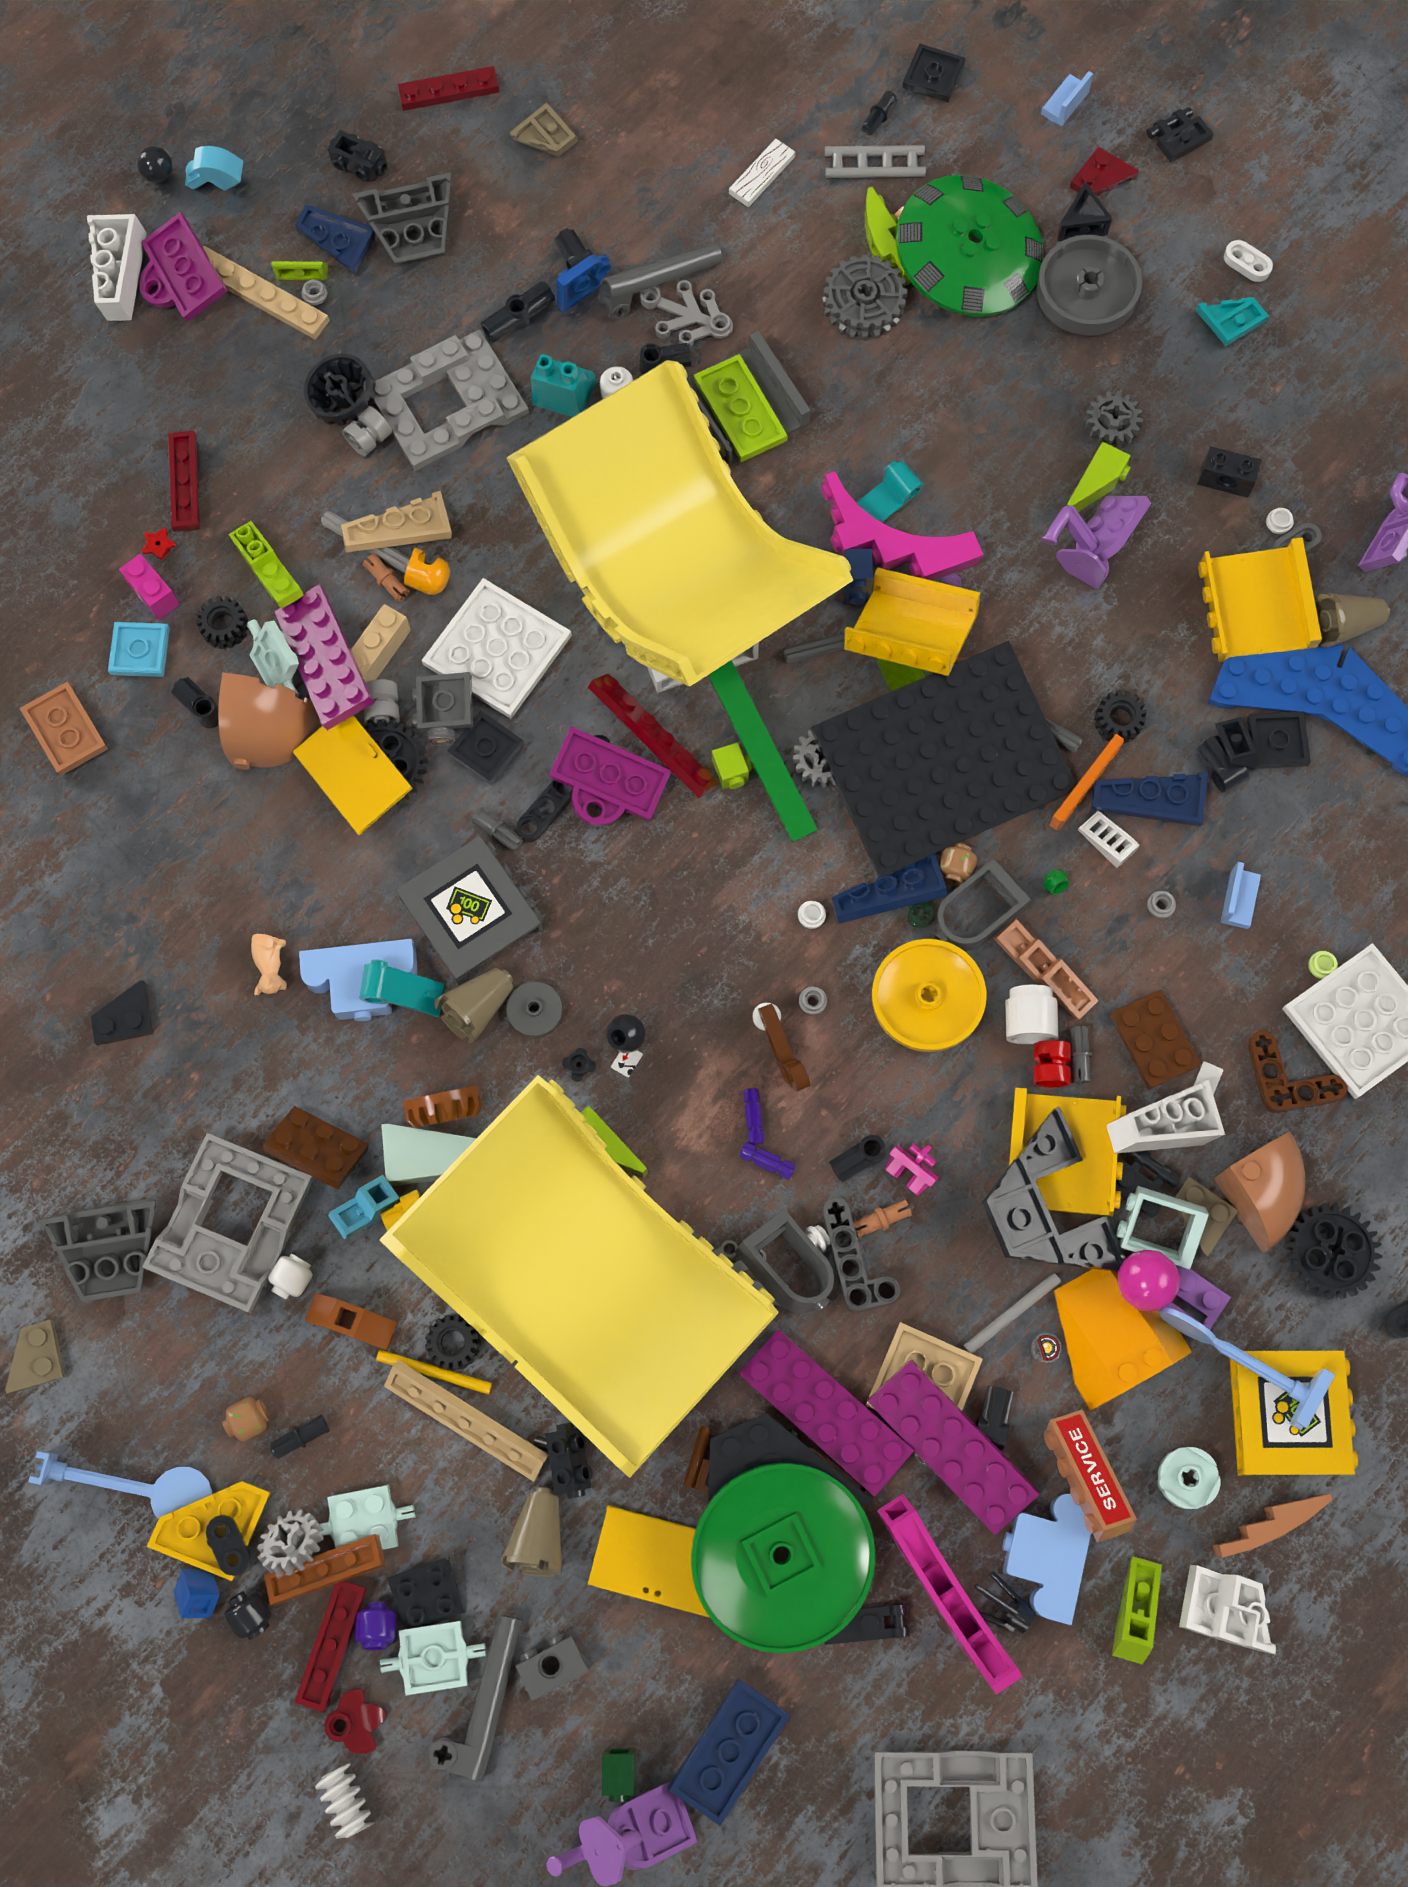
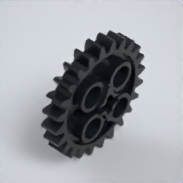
(407, 754)
(1357, 1262)

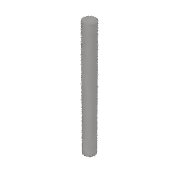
(1012, 1313)

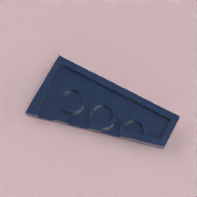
(1161, 798)
(903, 888)

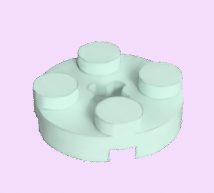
(1205, 1473)

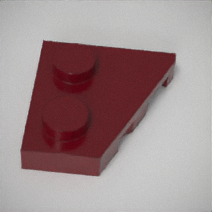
(1103, 172)

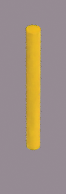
(436, 1372)

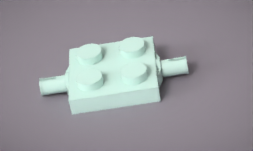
(273, 655)
(364, 1514)
(433, 1658)

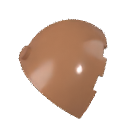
(262, 723)
(1267, 1189)

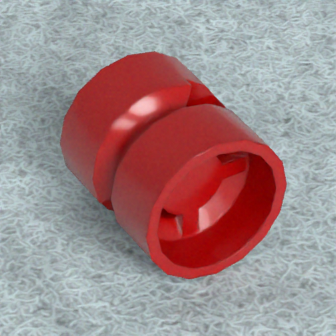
(1052, 1064)

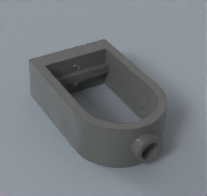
(1003, 885)
(749, 1254)

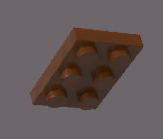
(1155, 1039)
(315, 1147)

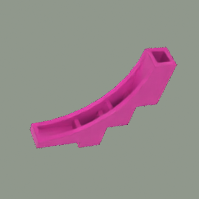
(929, 556)
(948, 1595)

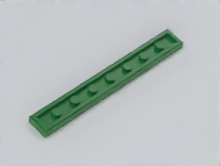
(762, 752)

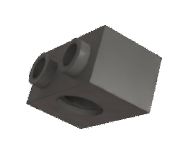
(538, 1680)

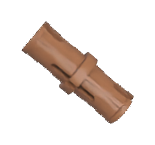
(386, 578)
(882, 1218)

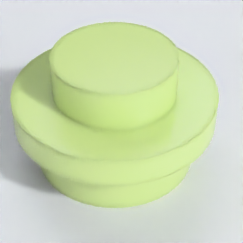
(1322, 964)

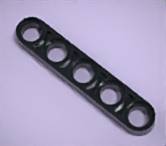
(541, 820)

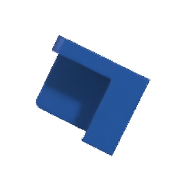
(196, 1593)

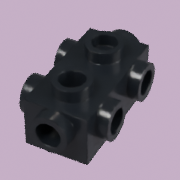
(357, 155)
(567, 1460)

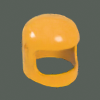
(424, 577)

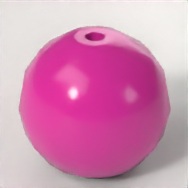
(1148, 1280)

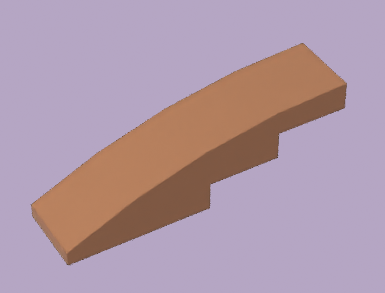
(1046, 969)
(1280, 1521)

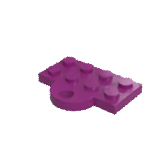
(180, 270)
(607, 778)

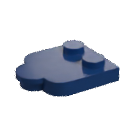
(581, 281)

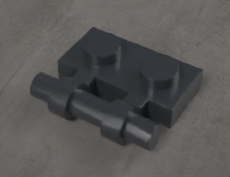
(1183, 139)
(1132, 1178)

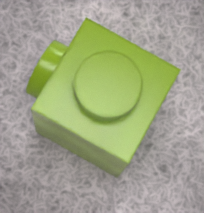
(731, 766)

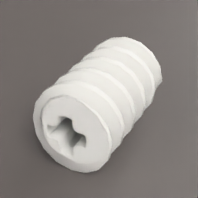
(343, 1802)

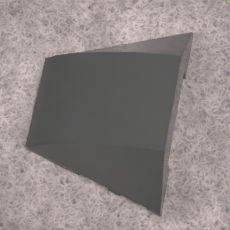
(410, 217)
(103, 1247)

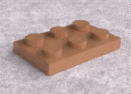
(63, 728)

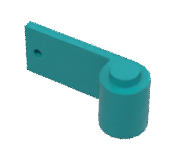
(894, 492)
(390, 985)

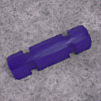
(753, 1116)
(767, 1160)

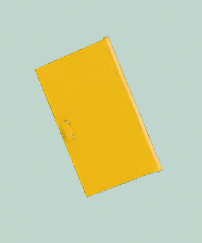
(349, 773)
(647, 1553)

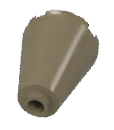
(1348, 616)
(474, 1003)
(536, 1537)

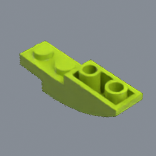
(881, 231)
(266, 565)

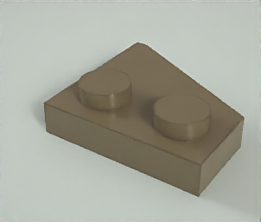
(545, 132)
(1219, 1213)
(35, 1358)

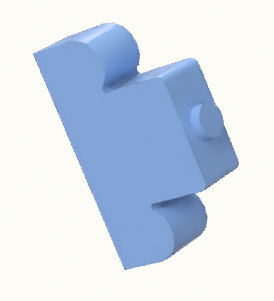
(343, 969)
(1051, 1556)

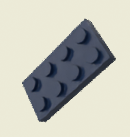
(728, 1751)

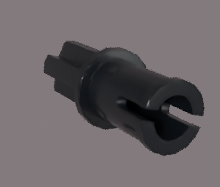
(879, 112)
(299, 1437)

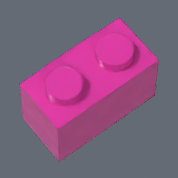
(149, 586)

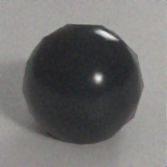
(154, 164)
(626, 1033)

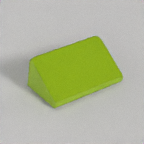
(300, 270)

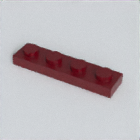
(448, 88)
(184, 481)
(330, 1646)

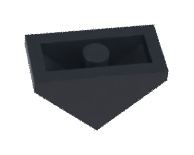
(1085, 216)

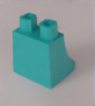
(561, 386)

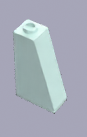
(419, 1154)

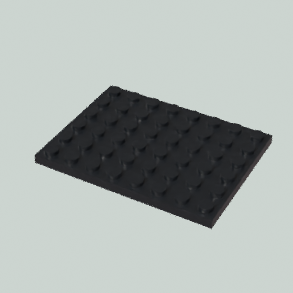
(943, 759)

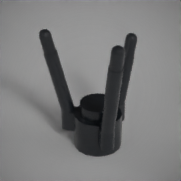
(1017, 1614)

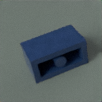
(861, 570)

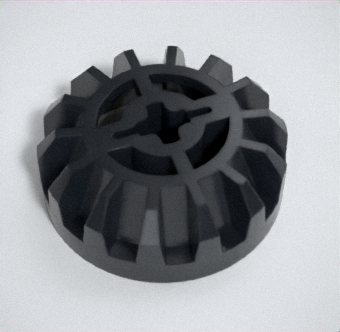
(335, 374)

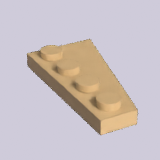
(410, 524)

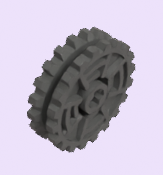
(864, 297)

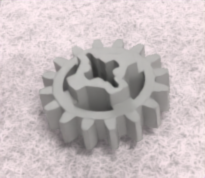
(812, 754)
(290, 1543)

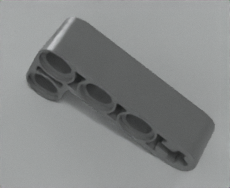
(853, 1254)

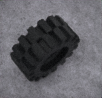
(217, 609)
(1123, 702)
(439, 1330)

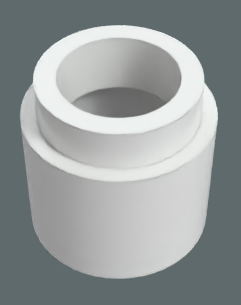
(1031, 1014)

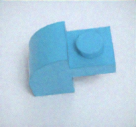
(213, 165)
(365, 1208)

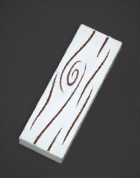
(762, 172)

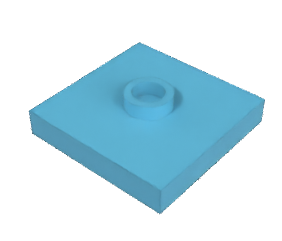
(139, 649)

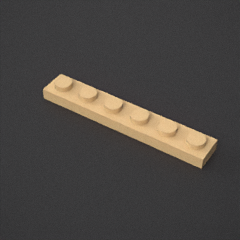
(268, 296)
(466, 1420)

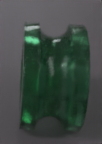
(913, 920)

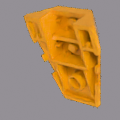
(1111, 1340)

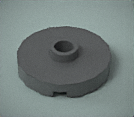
(538, 1023)

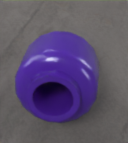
(375, 1627)

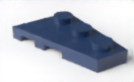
(336, 235)

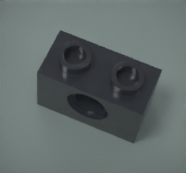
(1229, 471)

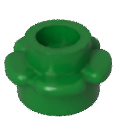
(1056, 882)

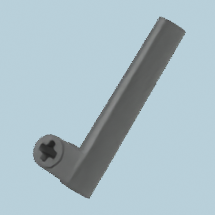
(618, 289)
(472, 1755)

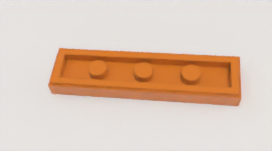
(1086, 782)

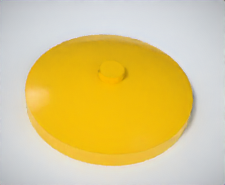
(928, 995)

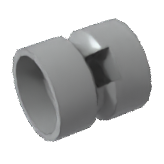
(367, 431)
(384, 707)

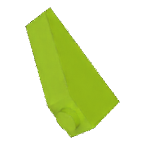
(1101, 476)
(615, 1147)
(1137, 1611)

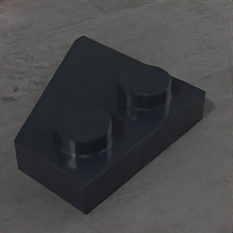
(123, 1017)

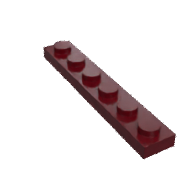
(653, 735)

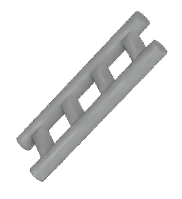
(864, 171)

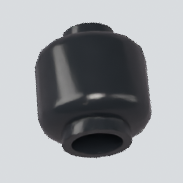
(247, 1615)

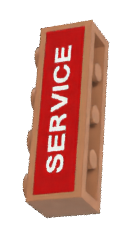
(1089, 1476)

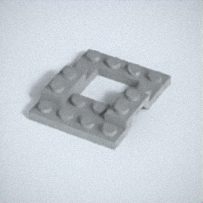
(478, 380)
(215, 1262)
(999, 1819)

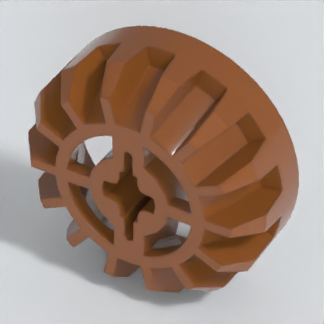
(442, 1106)

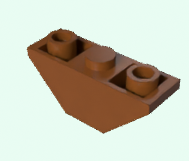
(351, 1321)

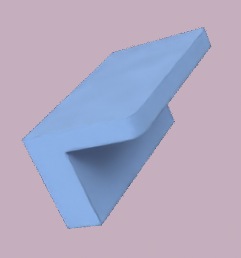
(1067, 98)
(1240, 897)

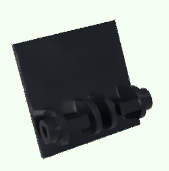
(426, 1594)

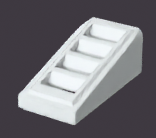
(1101, 844)

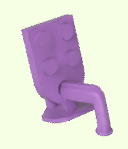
(1098, 538)
(1392, 538)
(654, 1829)

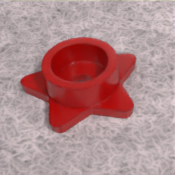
(158, 550)

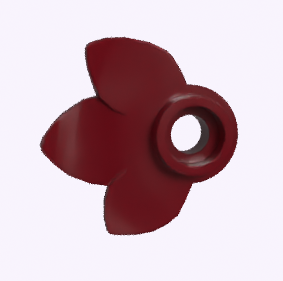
(360, 1721)

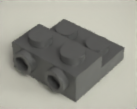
(443, 701)

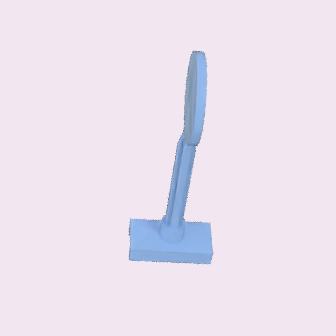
(1308, 1396)
(170, 1492)

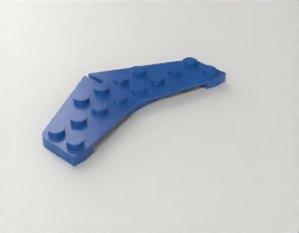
(1313, 684)

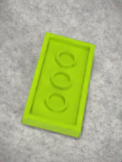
(740, 408)

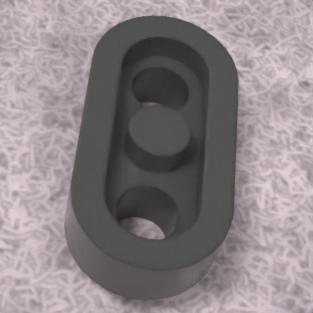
(1305, 530)

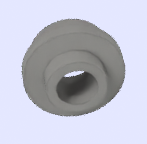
(311, 287)
(1167, 899)
(814, 992)

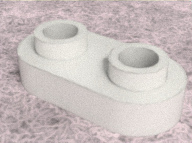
(1248, 261)

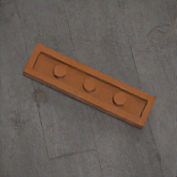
(327, 1570)

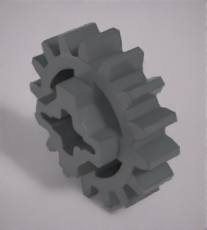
(1113, 419)

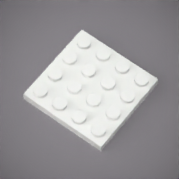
(501, 646)
(1357, 1020)

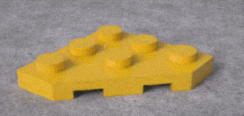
(184, 1530)

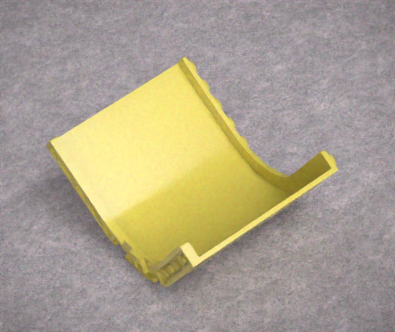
(663, 533)
(580, 1276)

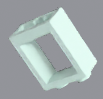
(1192, 1234)

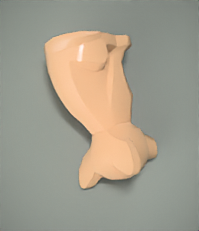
(267, 959)

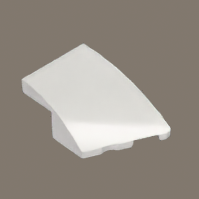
(1226, 1609)

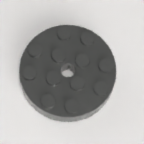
(1089, 285)

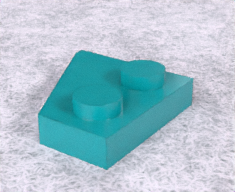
(1233, 318)

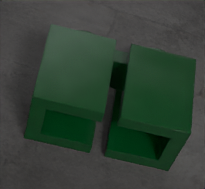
(619, 1773)

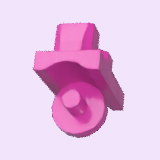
(902, 1159)

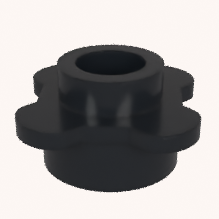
(570, 1062)

